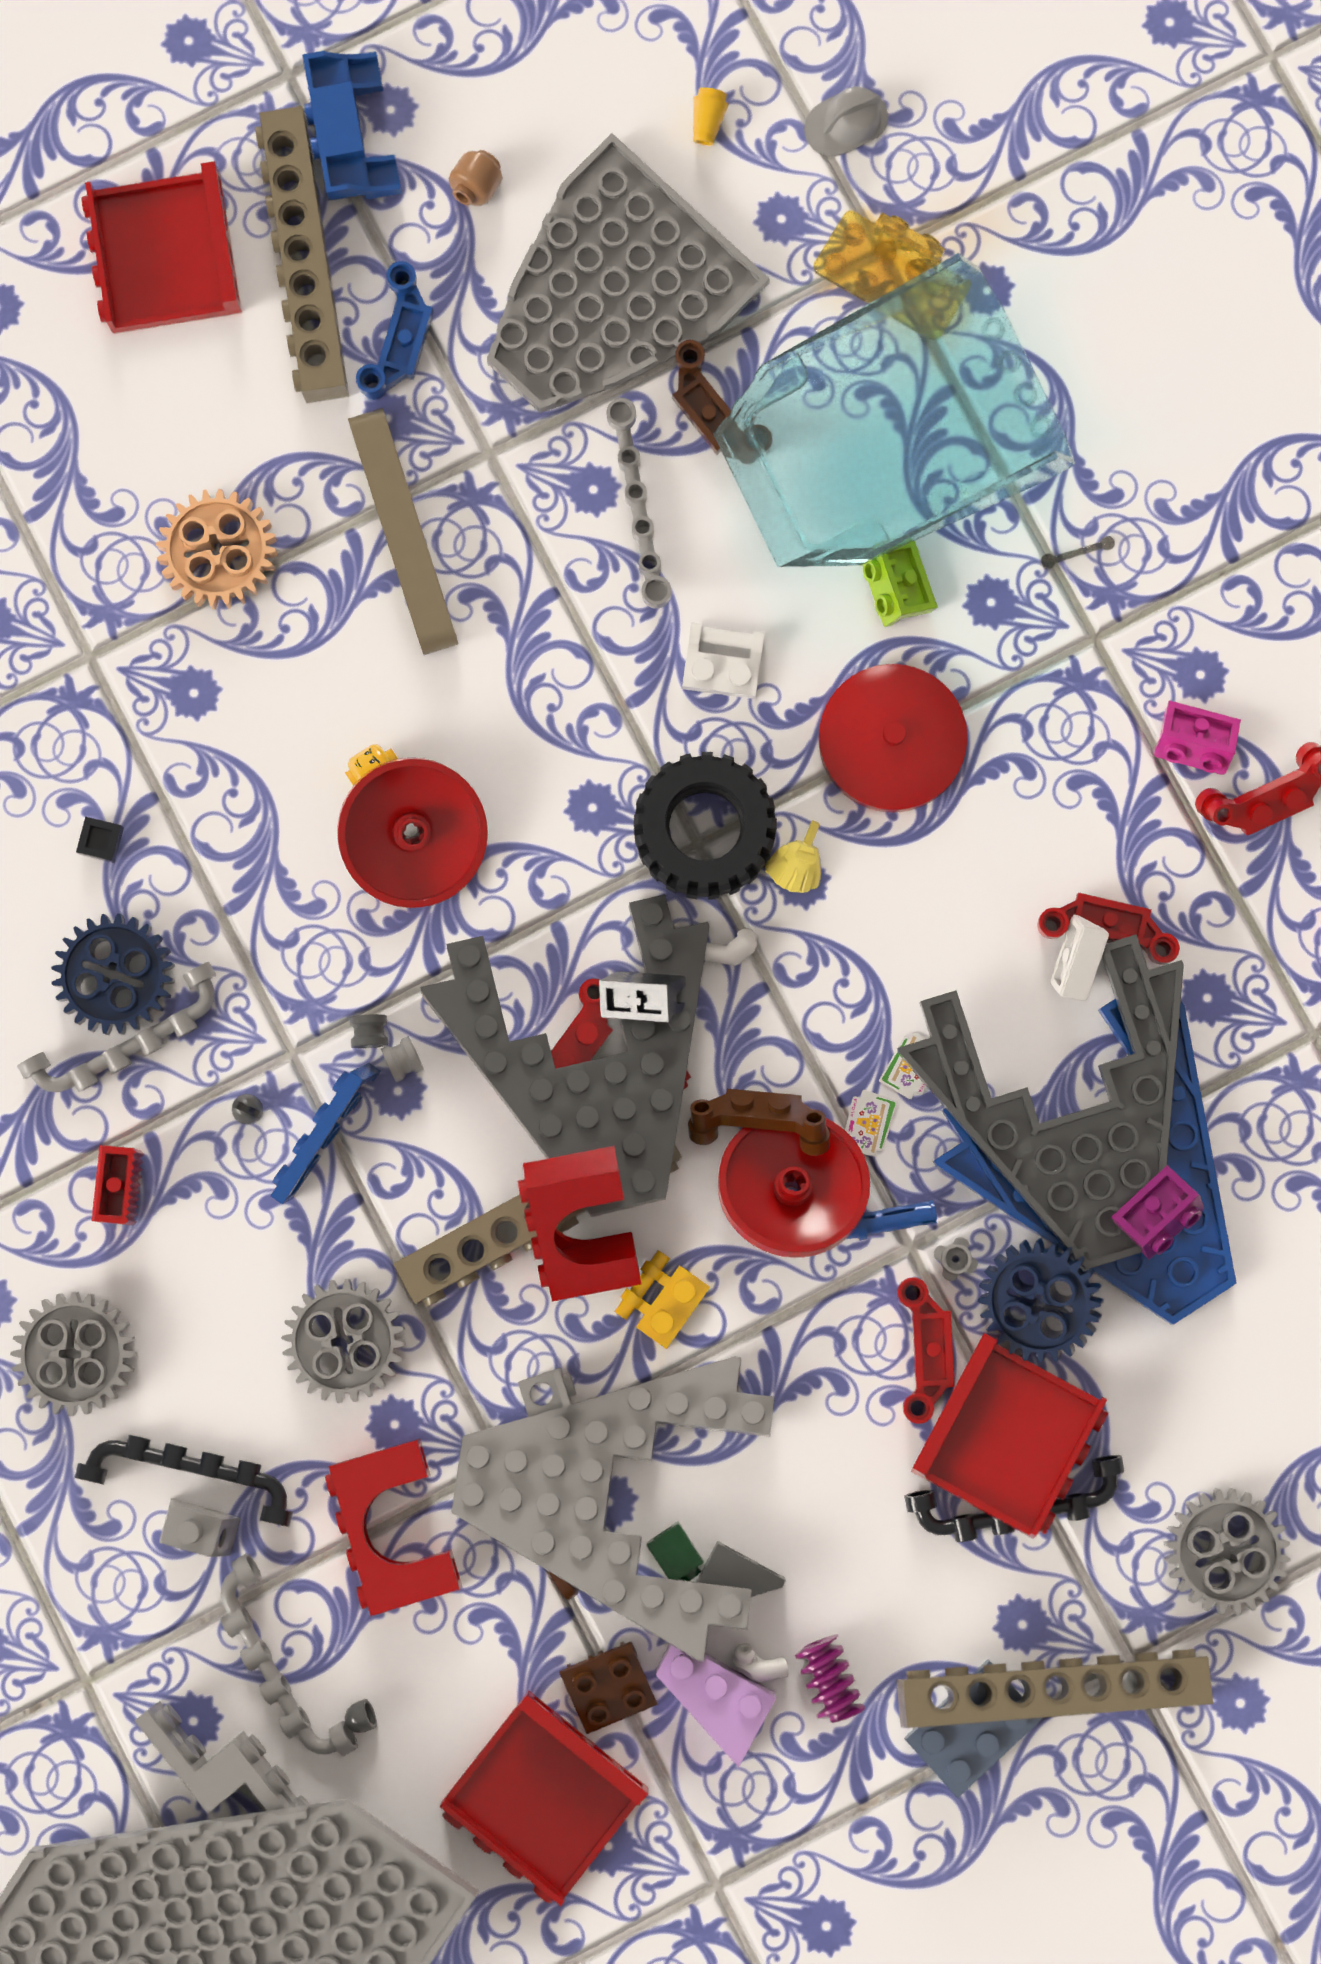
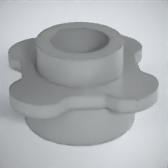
(965, 1263)

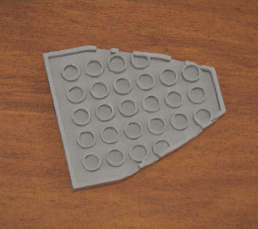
(615, 283)

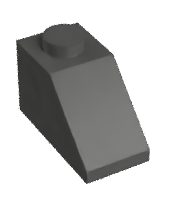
(734, 1569)

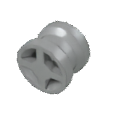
(402, 1059)

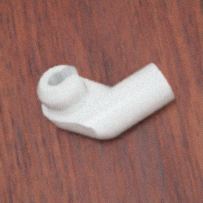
(735, 951)
(755, 1668)

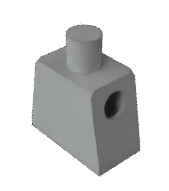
(199, 1529)

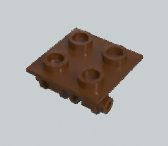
(608, 1687)

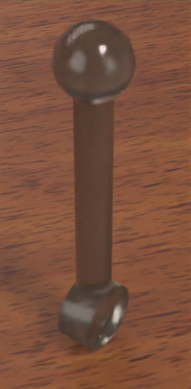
(1048, 560)

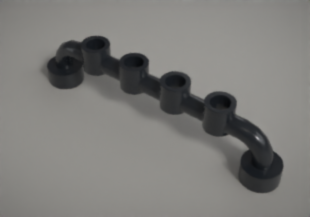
(175, 1458)
(966, 1525)

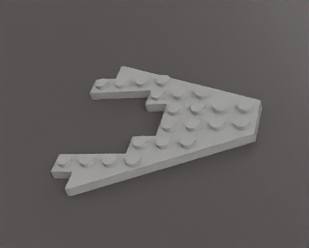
(548, 1484)

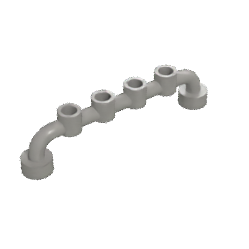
(621, 417)
(118, 1056)
(259, 1656)

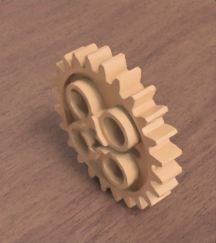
(212, 517)

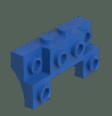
(339, 143)

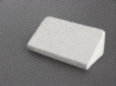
(1079, 958)

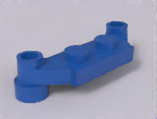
(404, 335)

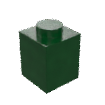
(676, 1553)

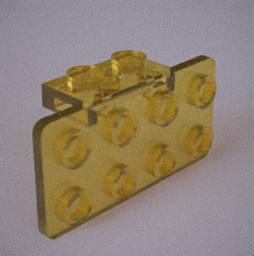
(875, 257)

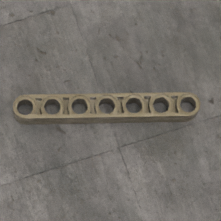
(403, 531)

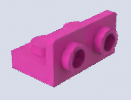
(1197, 738)

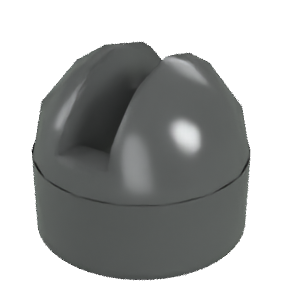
(250, 1101)
(360, 1717)

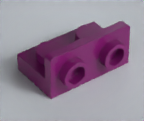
(1159, 1212)

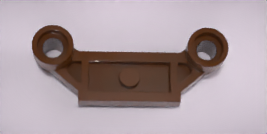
(696, 395)
(759, 1111)

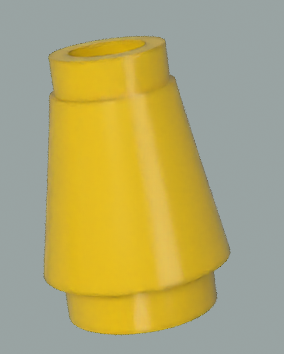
(708, 114)

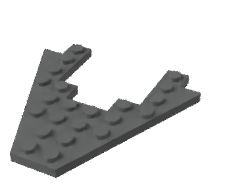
(598, 1103)
(1088, 1161)

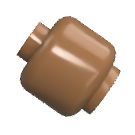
(475, 178)

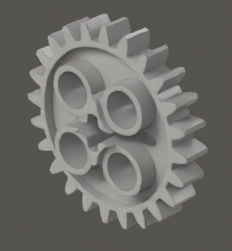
(309, 1347)
(39, 1353)
(1239, 1584)

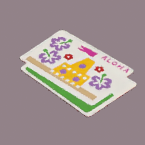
(900, 1076)
(870, 1121)

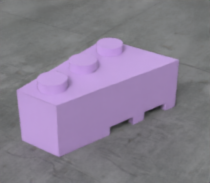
(718, 1698)

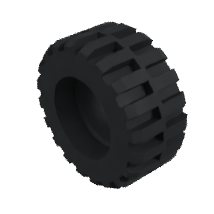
(716, 777)

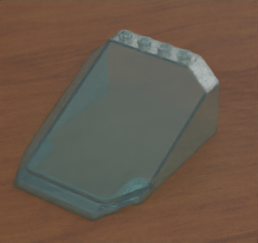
(892, 424)

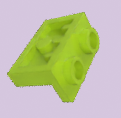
(899, 585)

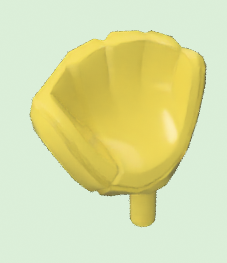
(797, 864)

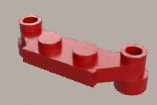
(1270, 801)
(1117, 919)
(584, 1034)
(931, 1350)

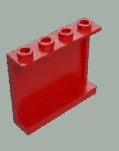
(162, 251)
(1010, 1438)
(543, 1798)

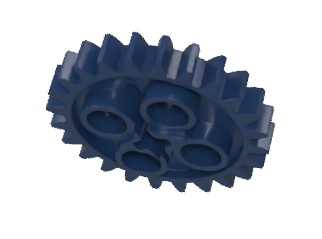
(125, 944)
(1047, 1268)

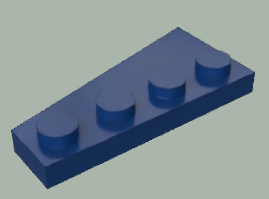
(347, 1097)

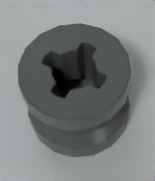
(369, 1031)

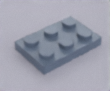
(966, 1751)

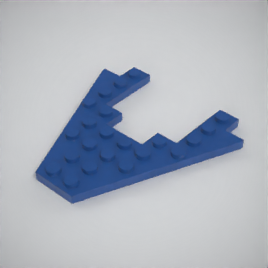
(1200, 1257)

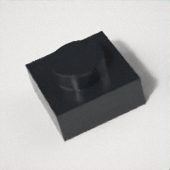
(99, 839)

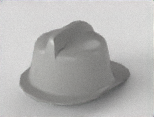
(846, 121)

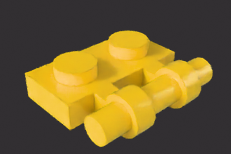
(671, 1307)

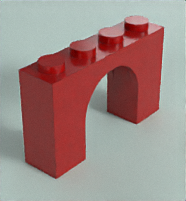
(559, 1188)
(385, 1581)

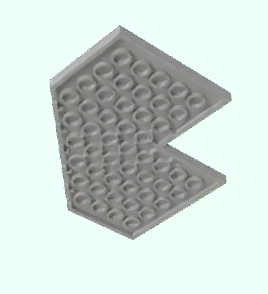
(235, 1891)

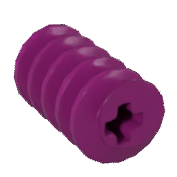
(829, 1680)

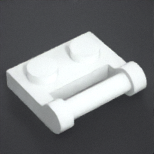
(721, 672)

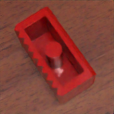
(117, 1185)

